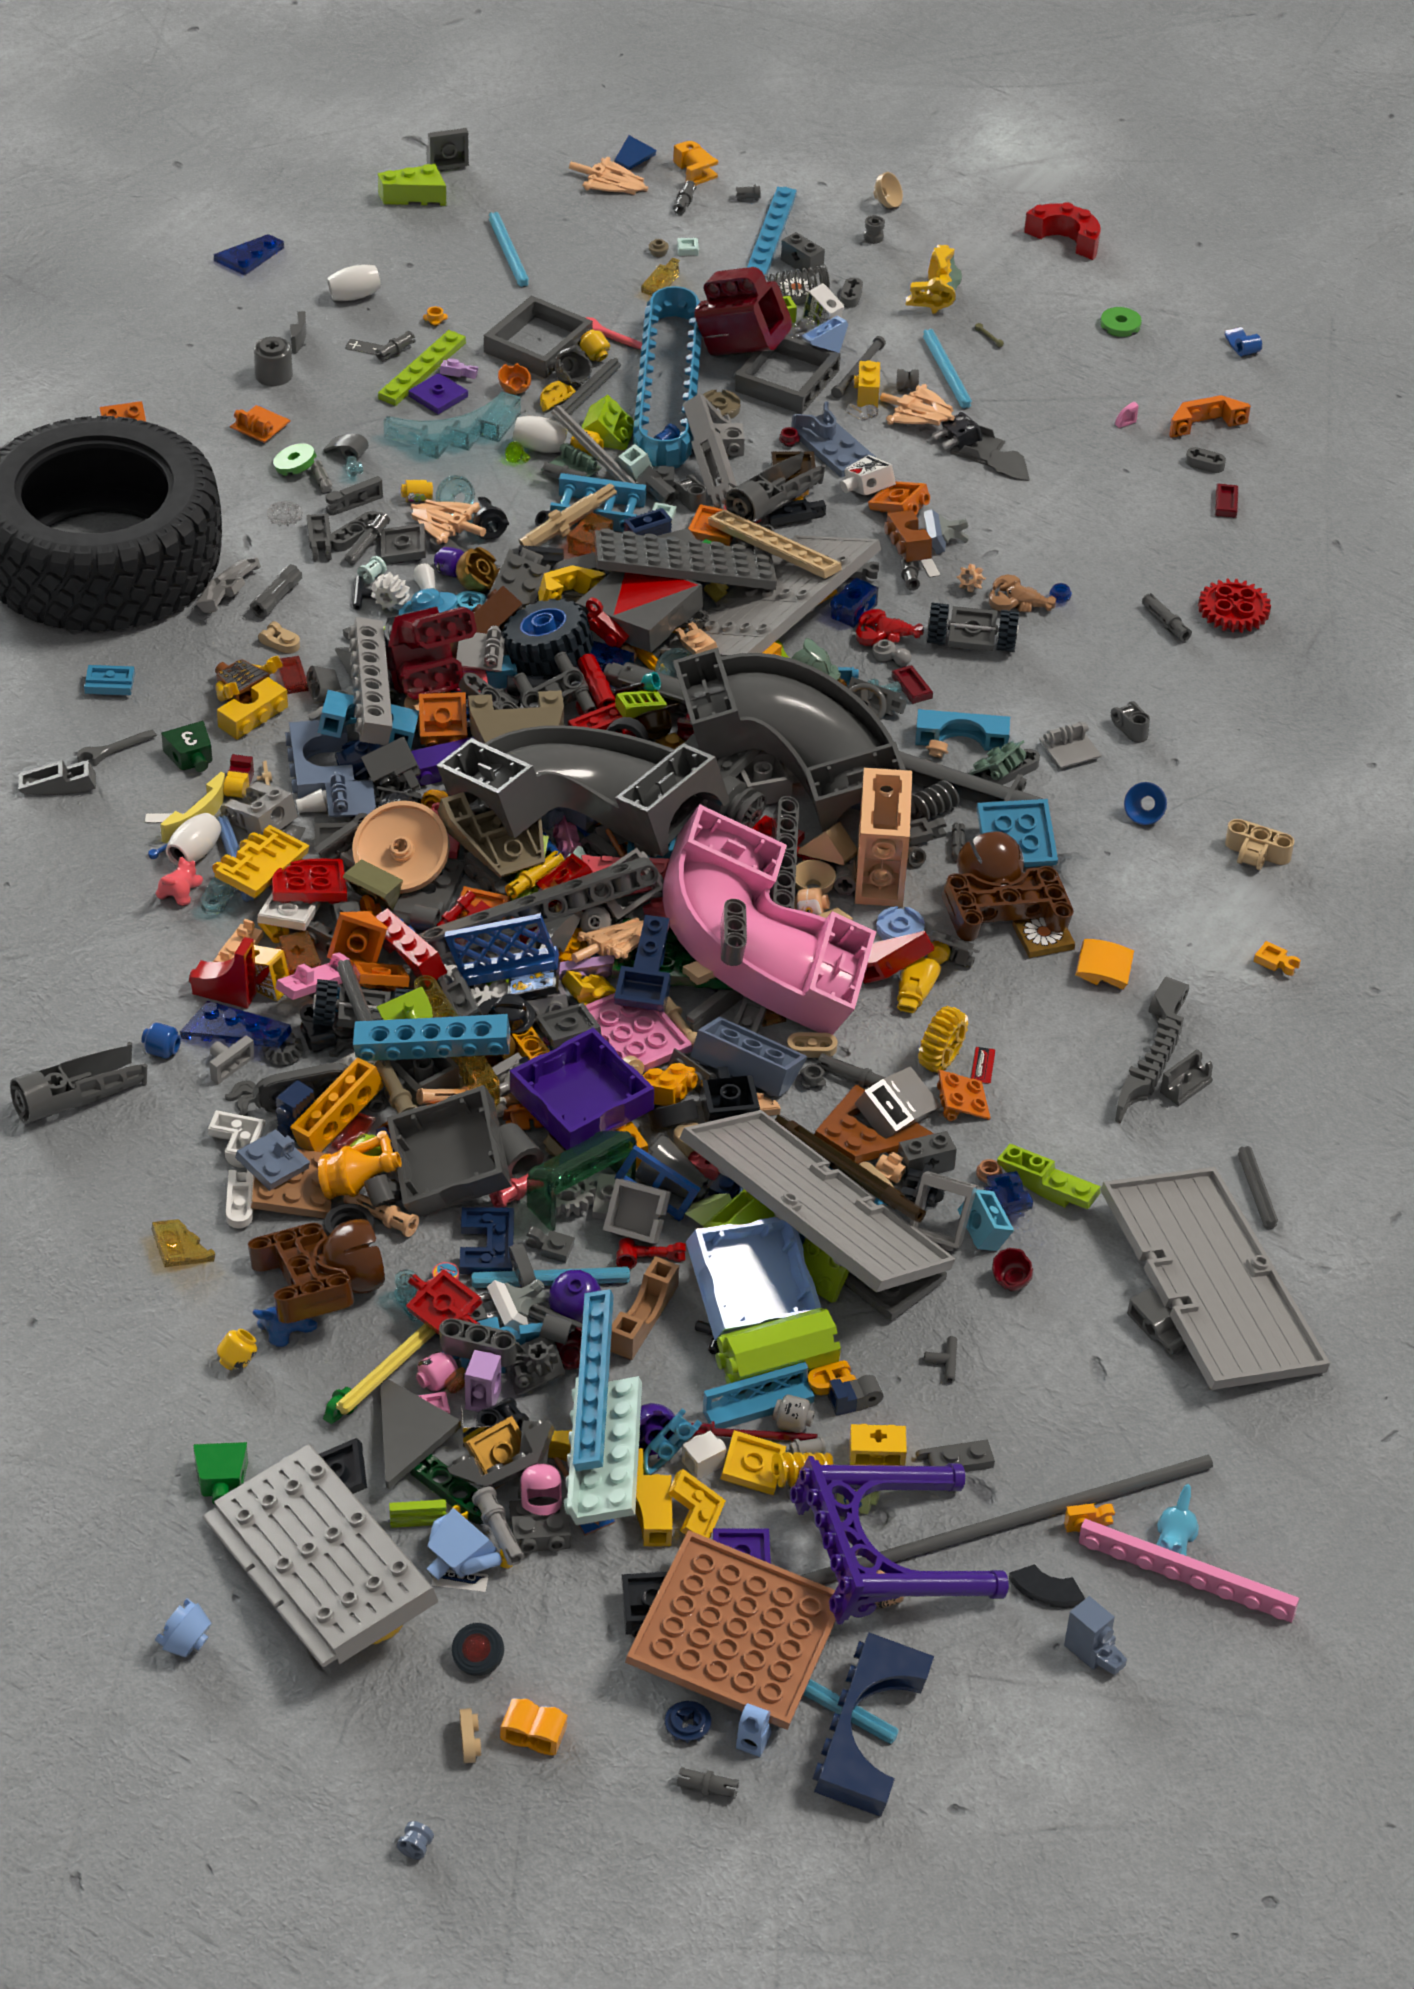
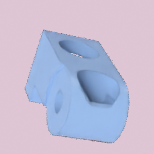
(755, 1727)

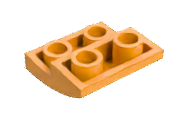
(1104, 962)

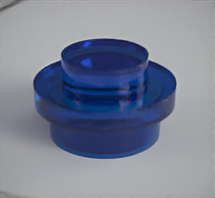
(1060, 592)

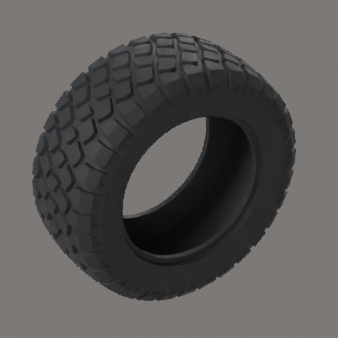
(118, 574)

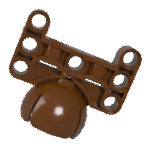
(1001, 890)
(319, 1268)

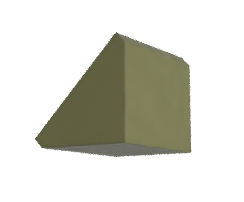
(372, 881)

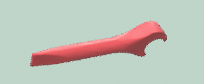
(614, 335)

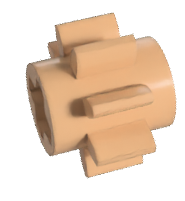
(972, 583)
(891, 1167)

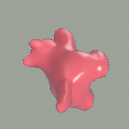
(179, 883)

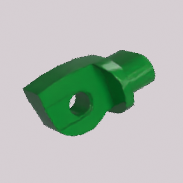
(332, 1414)

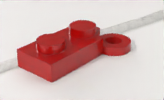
(604, 625)

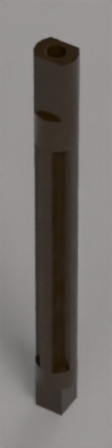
(856, 1172)

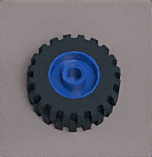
(544, 631)

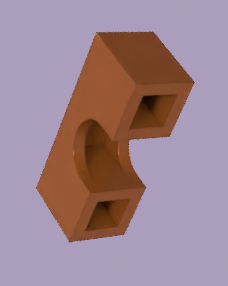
(906, 536)

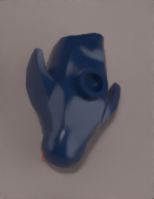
(352, 756)

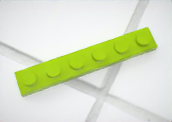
(421, 367)

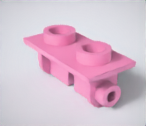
(566, 837)

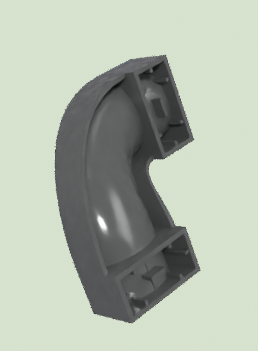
(792, 714)
(598, 772)

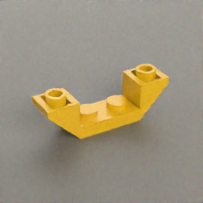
(568, 578)

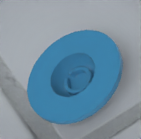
(430, 598)

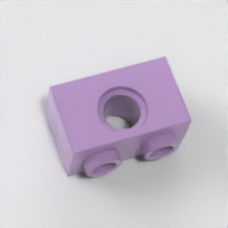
(482, 1381)

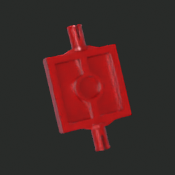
(442, 1299)

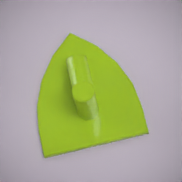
(407, 1006)

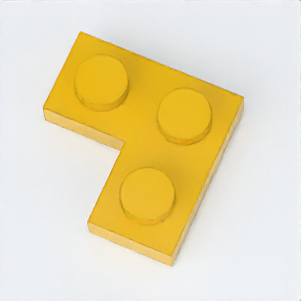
(701, 1501)

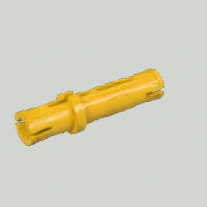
(528, 878)

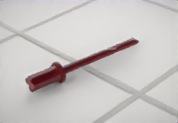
(773, 1435)

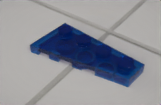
(232, 1024)

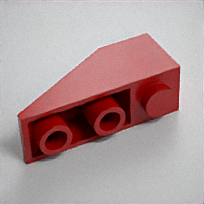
(895, 954)

